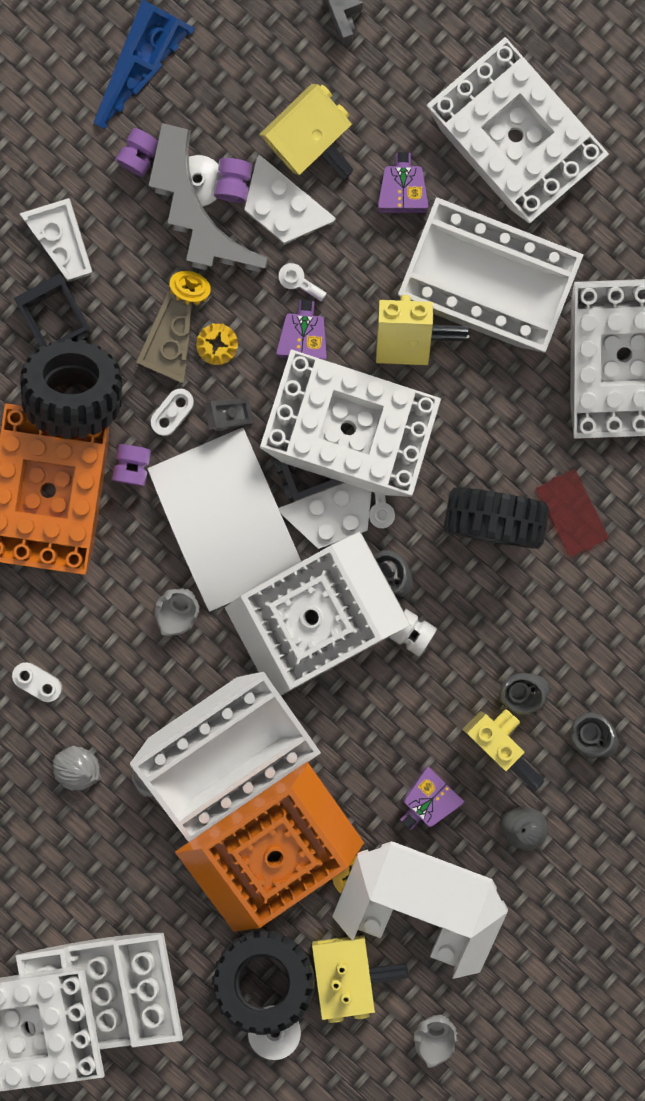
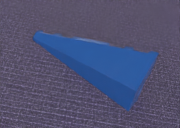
(146, 46)

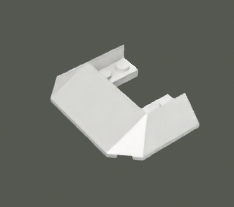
(429, 890)

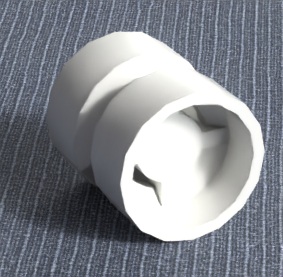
(417, 644)

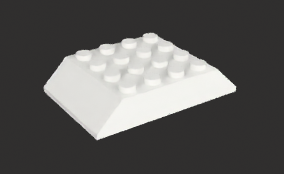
(490, 276)
(223, 753)

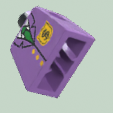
(403, 187)
(303, 333)
(429, 800)

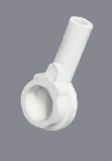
(292, 277)
(381, 513)

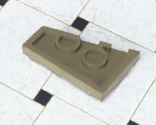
(168, 340)

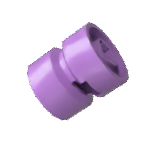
(141, 143)
(233, 180)
(134, 456)

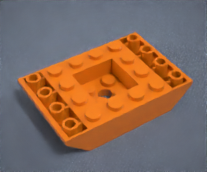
(54, 530)
(288, 817)

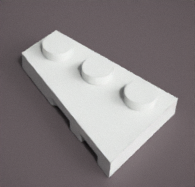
(61, 237)

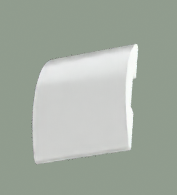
(224, 518)
(126, 986)

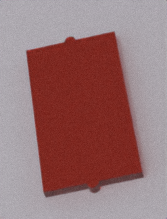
(572, 513)

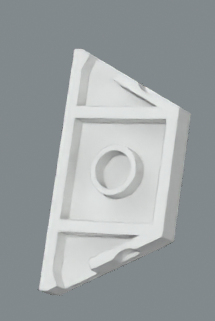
(282, 205)
(330, 514)

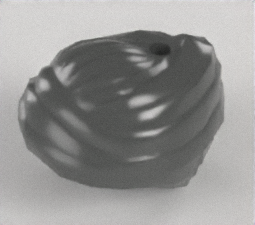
(394, 568)
(519, 696)
(588, 731)
(524, 828)

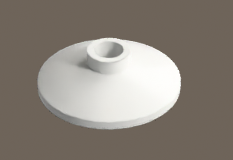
(208, 170)
(278, 1047)

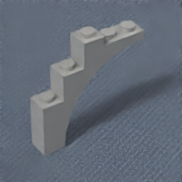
(173, 174)

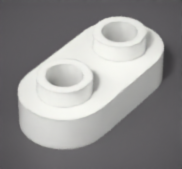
(172, 412)
(37, 681)

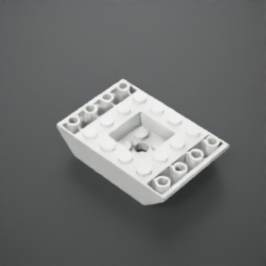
(505, 95)
(604, 390)
(388, 422)
(352, 607)
(65, 1032)

